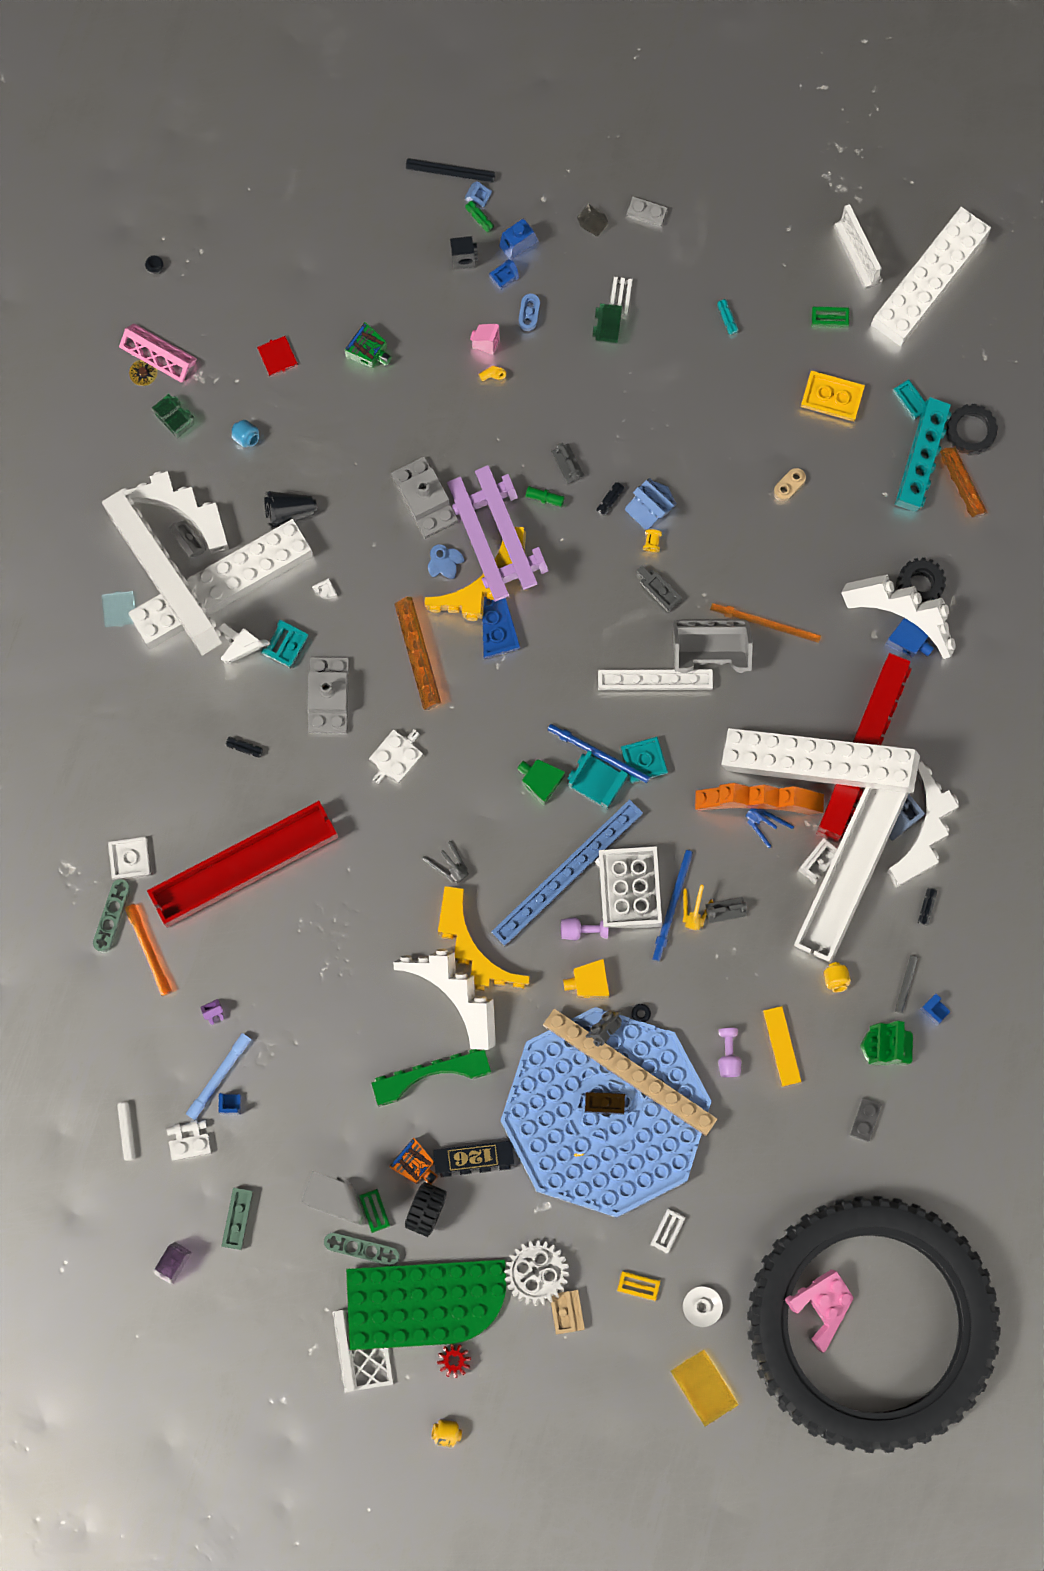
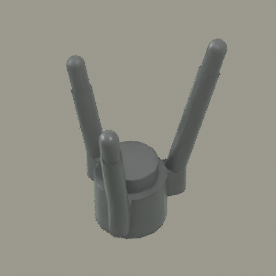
(458, 872)

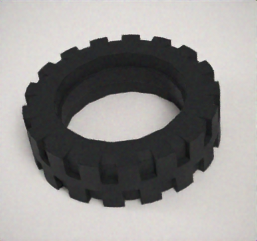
(976, 411)

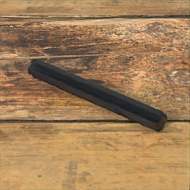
(450, 170)

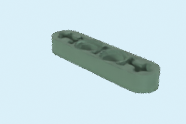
(109, 915)
(361, 1251)

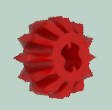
(453, 1367)

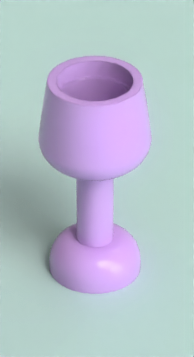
(572, 929)
(729, 1065)

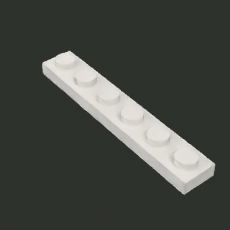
(655, 680)

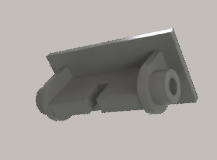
(567, 462)
(726, 910)
(610, 1022)

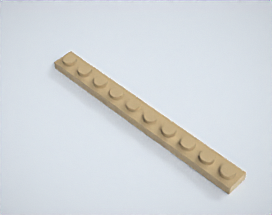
(631, 1073)

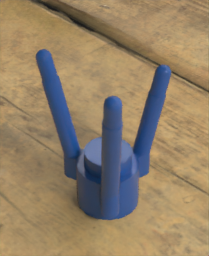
(759, 815)

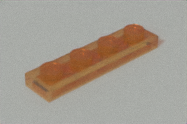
(963, 482)

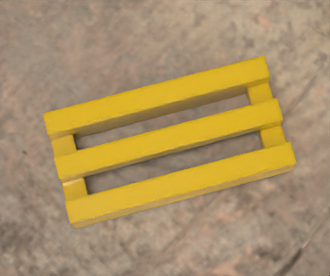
(622, 1281)

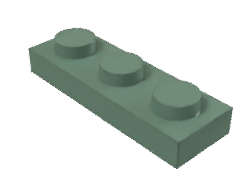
(237, 1218)

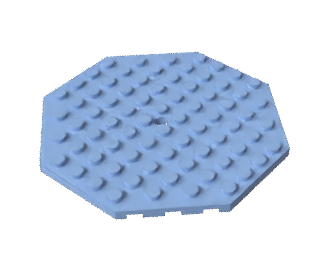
(625, 1155)

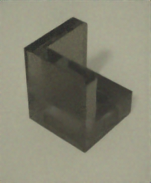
(592, 220)

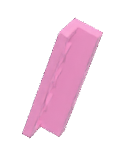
(158, 346)

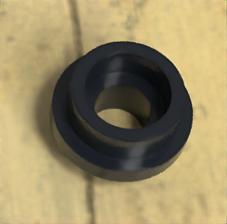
(643, 1007)

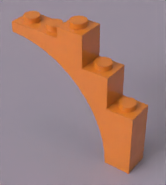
(760, 797)

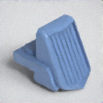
(650, 503)

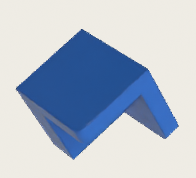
(935, 1010)
(229, 1104)

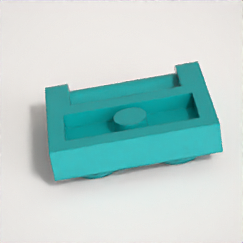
(290, 646)

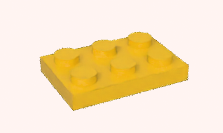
(832, 396)

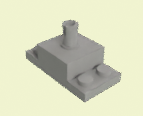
(425, 497)
(328, 695)

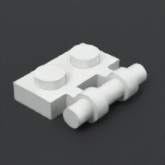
(189, 1147)

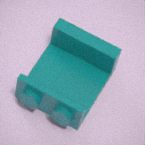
(596, 780)

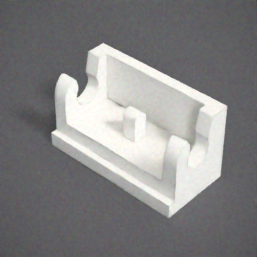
(818, 861)

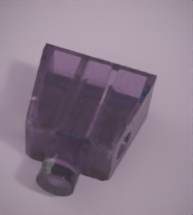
(172, 1262)

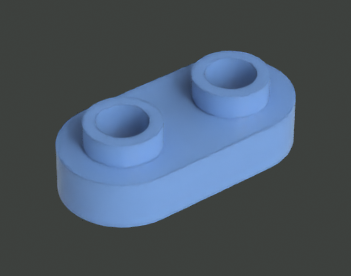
(529, 313)

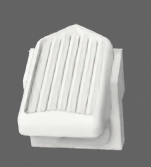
(243, 644)

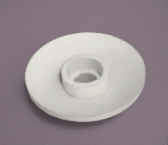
(710, 1299)

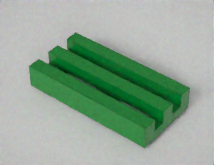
(820, 322)
(369, 1194)

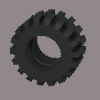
(926, 569)
(425, 1209)

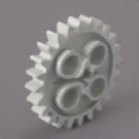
(545, 1289)

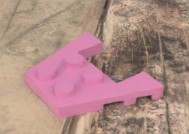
(830, 1300)

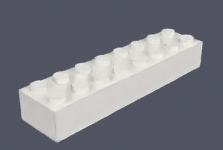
(930, 276)

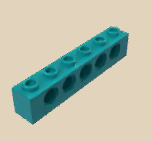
(906, 497)

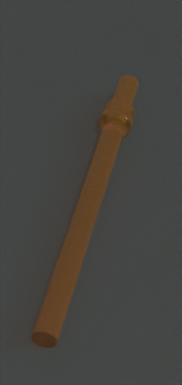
(731, 612)

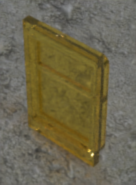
(704, 1388)

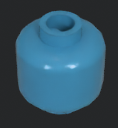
(245, 433)

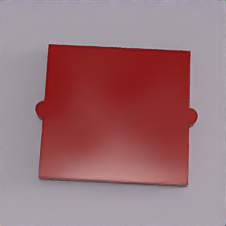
(277, 355)

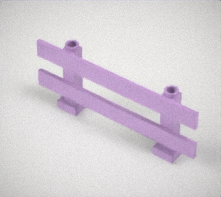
(492, 495)

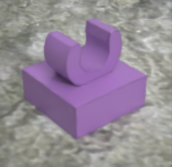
(212, 1009)

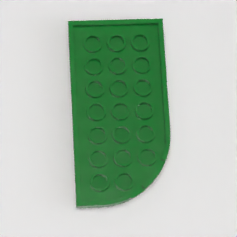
(423, 1303)

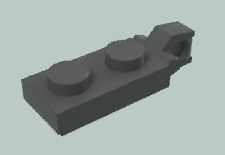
(659, 588)

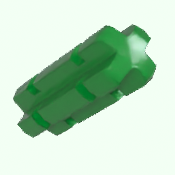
(479, 216)

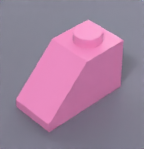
(485, 337)

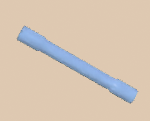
(237, 1049)

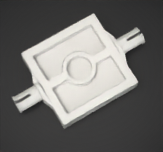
(395, 756)

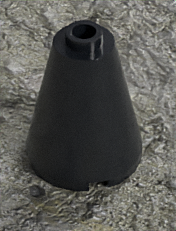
(286, 506)

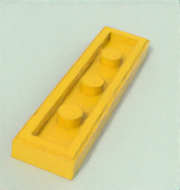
(782, 1046)

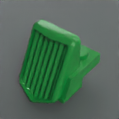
(888, 1044)

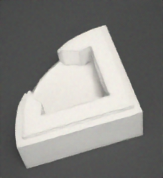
(325, 589)

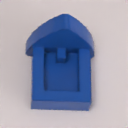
(504, 274)

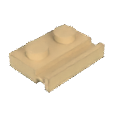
(567, 1312)

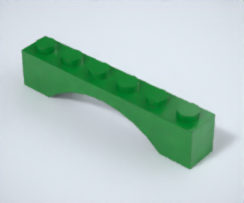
(392, 1088)

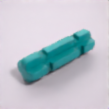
(727, 316)

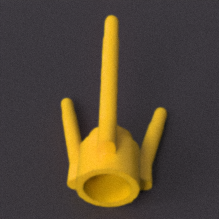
(694, 921)

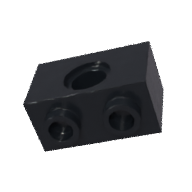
(463, 252)

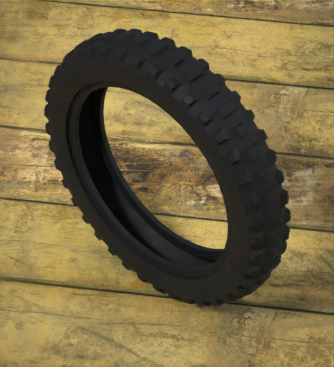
(974, 1306)

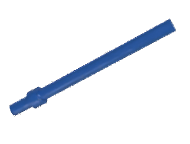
(567, 736)
(662, 940)

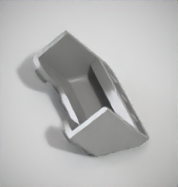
(712, 642)

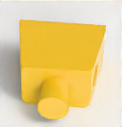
(589, 981)

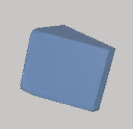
(478, 194)

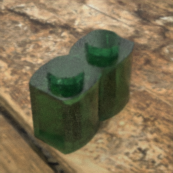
(608, 323)
(173, 416)

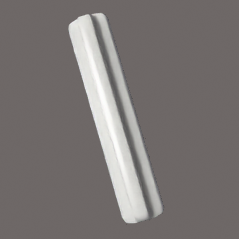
(126, 1131)

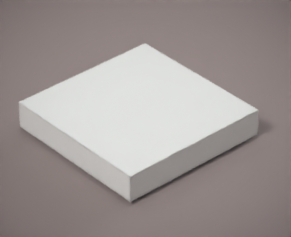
(129, 858)

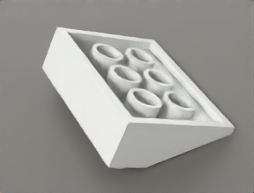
(630, 888)

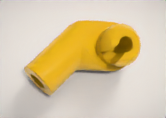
(493, 372)

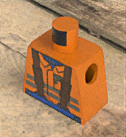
(414, 1163)

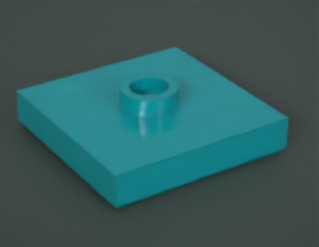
(645, 757)

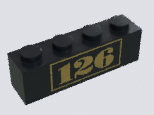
(473, 1157)

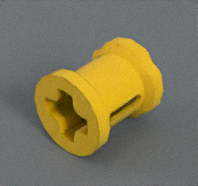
(652, 540)

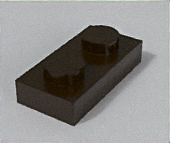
(604, 1103)

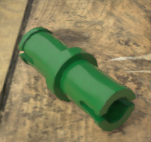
(545, 496)

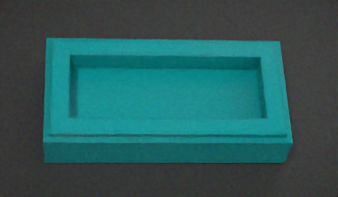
(910, 398)

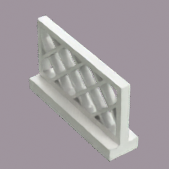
(858, 249)
(346, 1357)

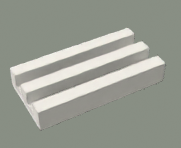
(622, 281)
(660, 1246)

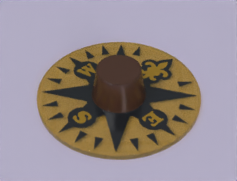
(142, 373)

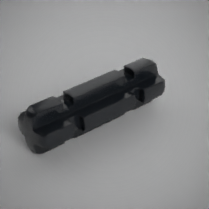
(610, 498)
(244, 747)
(927, 906)

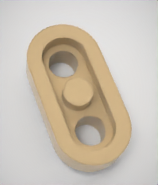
(791, 484)

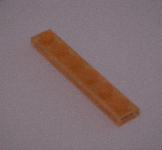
(417, 653)

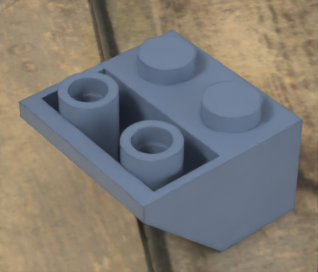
(909, 815)

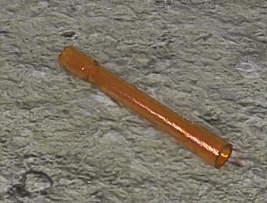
(160, 978)

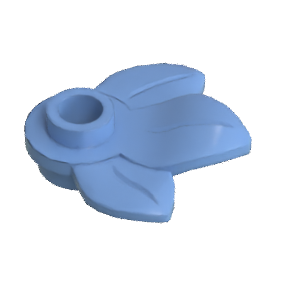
(446, 564)

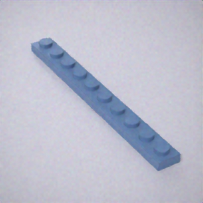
(566, 873)

